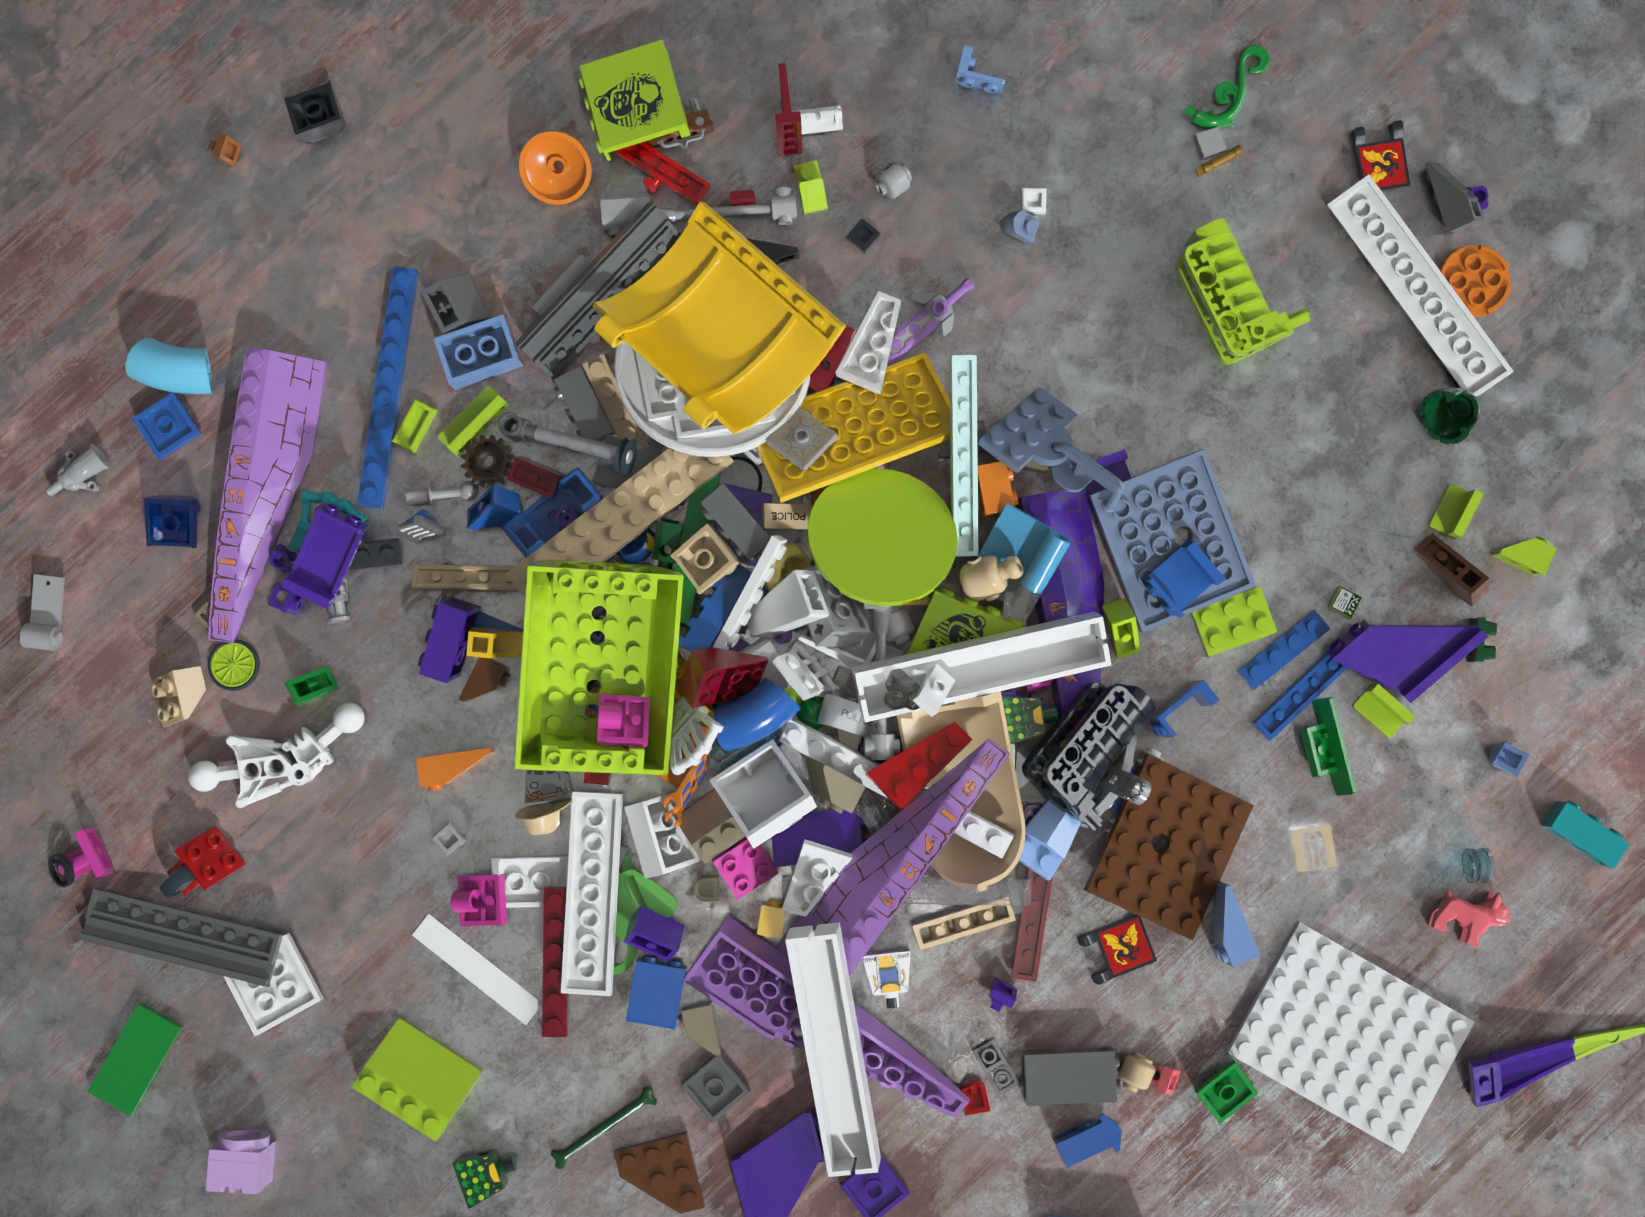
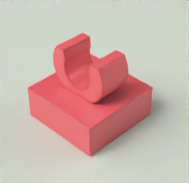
(1167, 1080)

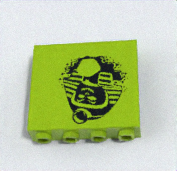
(633, 97)
(958, 619)

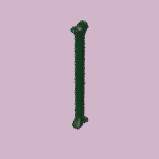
(562, 1156)

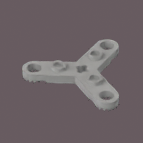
(1121, 783)

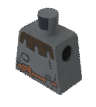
(547, 785)

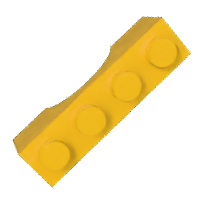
(494, 643)

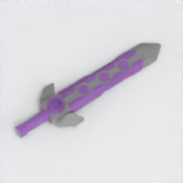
(927, 319)

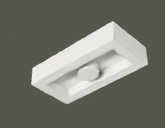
(934, 690)

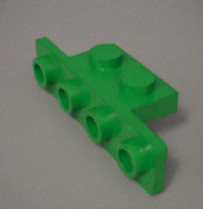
(1327, 749)

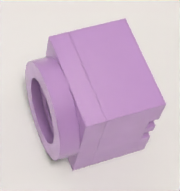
(241, 1161)

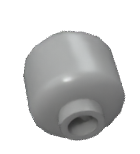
(893, 180)

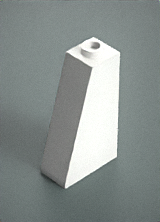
(788, 606)

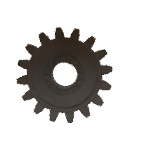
(476, 455)

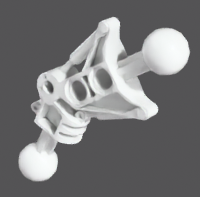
(306, 749)

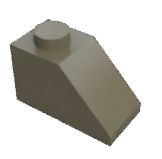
(701, 1026)

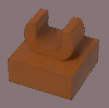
(225, 149)

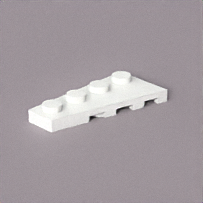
(870, 348)

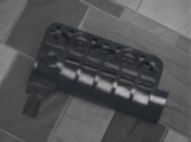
(1088, 747)

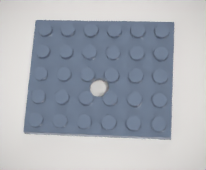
(1144, 529)

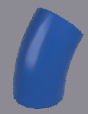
(754, 715)

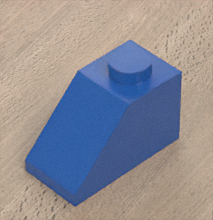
(493, 508)

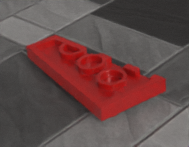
(917, 766)

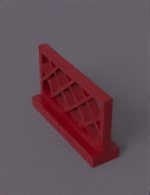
(787, 123)

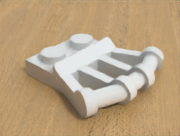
(795, 667)
(686, 721)

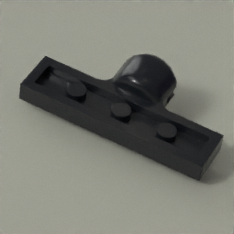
(377, 553)

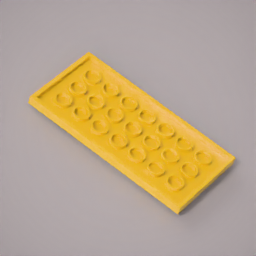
(868, 427)

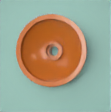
(546, 180)

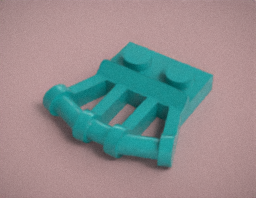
(304, 524)

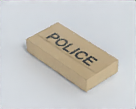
(785, 516)

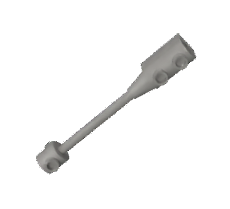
(619, 212)
(880, 744)

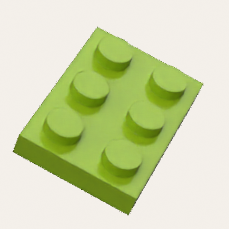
(1233, 621)

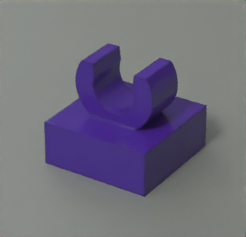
(1002, 994)

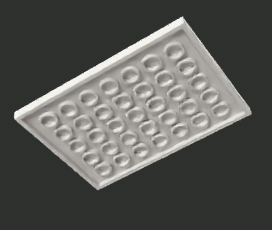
(1350, 1037)

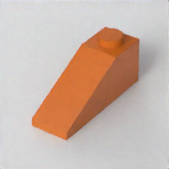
(445, 768)

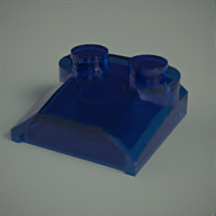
(171, 520)

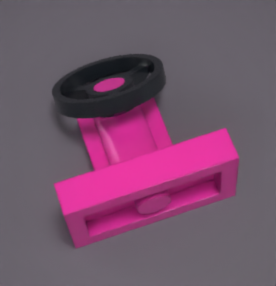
(80, 861)

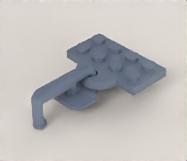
(1039, 433)

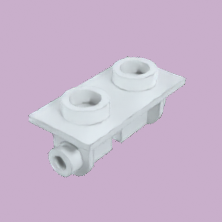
(821, 119)

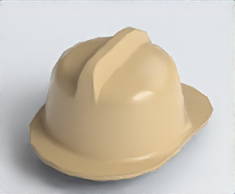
(542, 818)

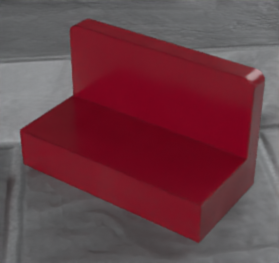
(535, 476)

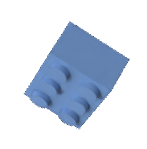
(478, 352)

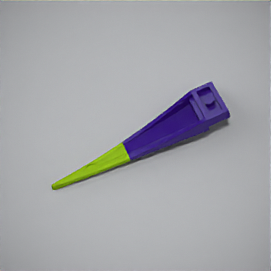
(1513, 1069)

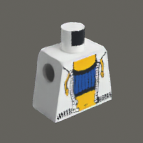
(888, 974)

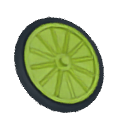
(233, 665)

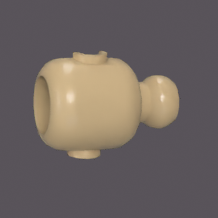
(988, 576)

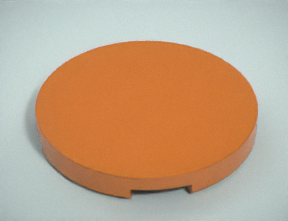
(1478, 278)

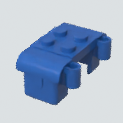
(536, 524)

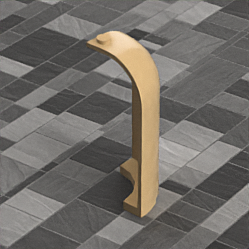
(1000, 802)

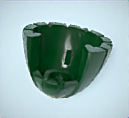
(1450, 414)

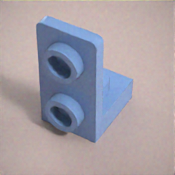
(969, 79)

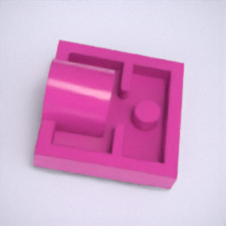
(623, 720)
(744, 867)
(480, 900)

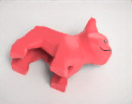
(1472, 917)

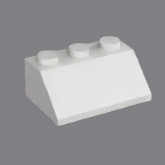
(658, 842)

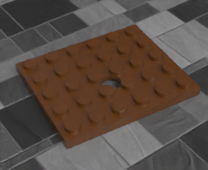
(1181, 880)

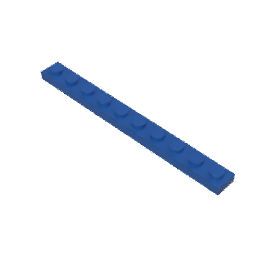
(388, 387)

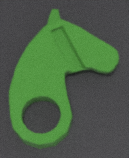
(633, 893)

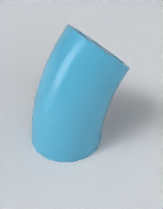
(170, 367)

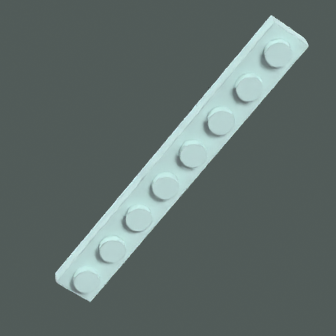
(964, 452)

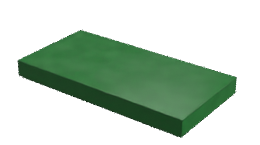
(135, 1059)

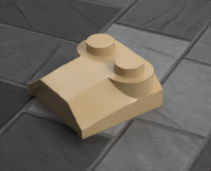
(706, 558)

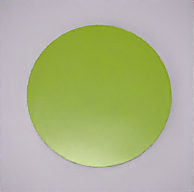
(882, 537)

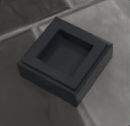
(863, 235)

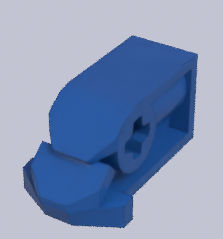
(1088, 1140)

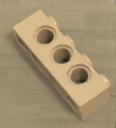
(960, 923)

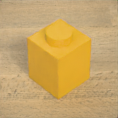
(771, 919)

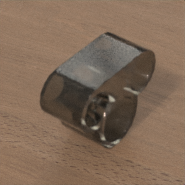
(903, 687)

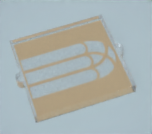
(1314, 848)

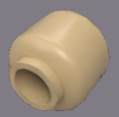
(1137, 1072)

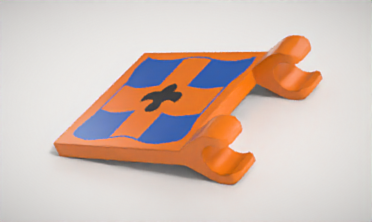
(686, 791)

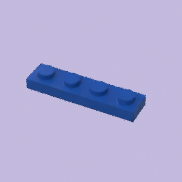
(1283, 649)

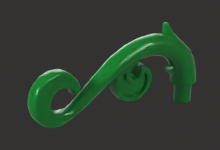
(1237, 91)

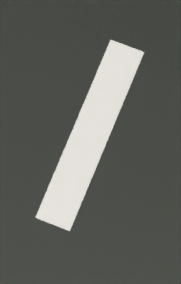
(477, 969)

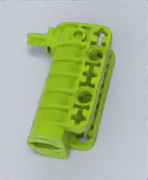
(1230, 295)

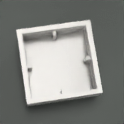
(763, 793)

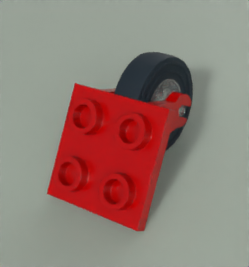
(207, 862)

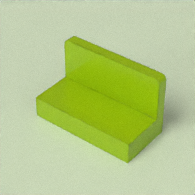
(1455, 511)
(1382, 710)

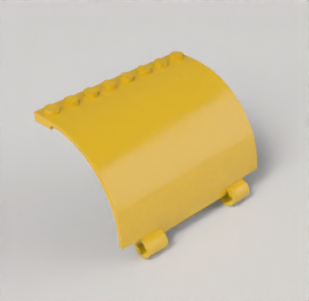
(721, 324)

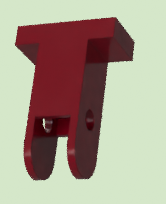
(822, 379)

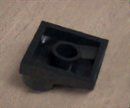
(315, 114)

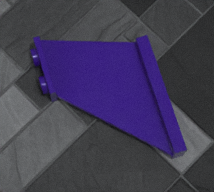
(1405, 655)
(778, 1167)

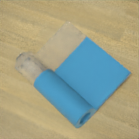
(1038, 549)

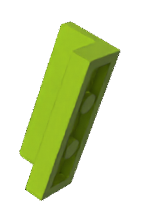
(473, 421)

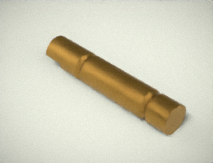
(1219, 160)

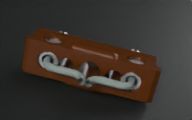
(698, 123)

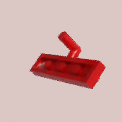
(665, 171)

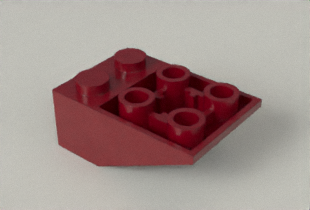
(719, 676)

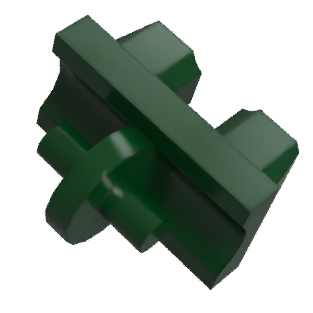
(1483, 652)

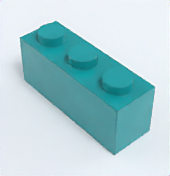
(1586, 833)

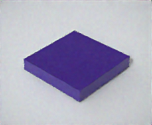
(875, 1192)

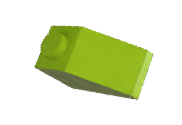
(1528, 555)
(1121, 628)

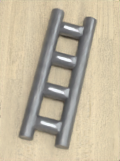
(417, 529)

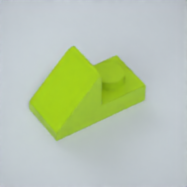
(810, 187)

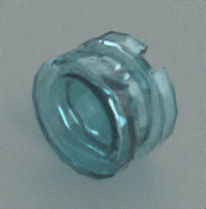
(1478, 865)

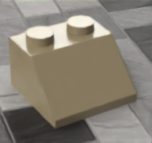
(833, 787)
(710, 826)

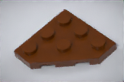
(664, 1171)

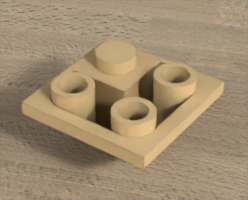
(178, 694)

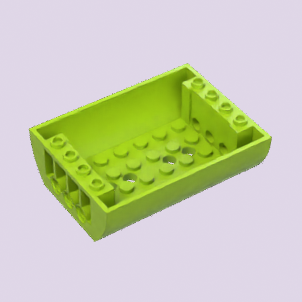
(561, 659)

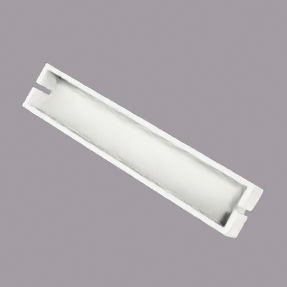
(992, 662)
(833, 1049)

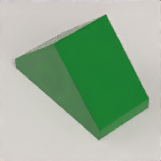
(311, 686)

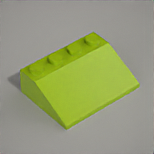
(417, 1079)

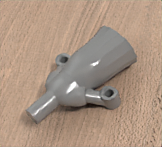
(78, 470)

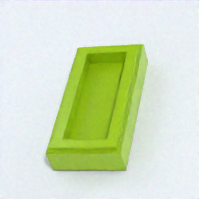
(414, 426)

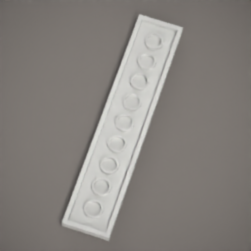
(1419, 287)

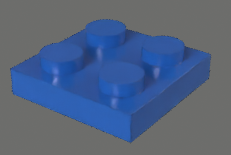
(166, 426)

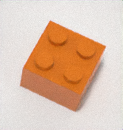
(995, 489)

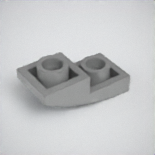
(996, 1067)

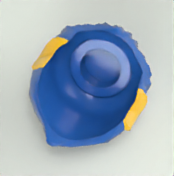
(639, 548)

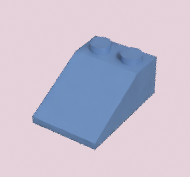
(1230, 930)

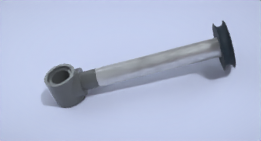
(622, 455)

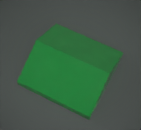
(1226, 1091)

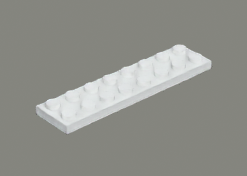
(592, 893)

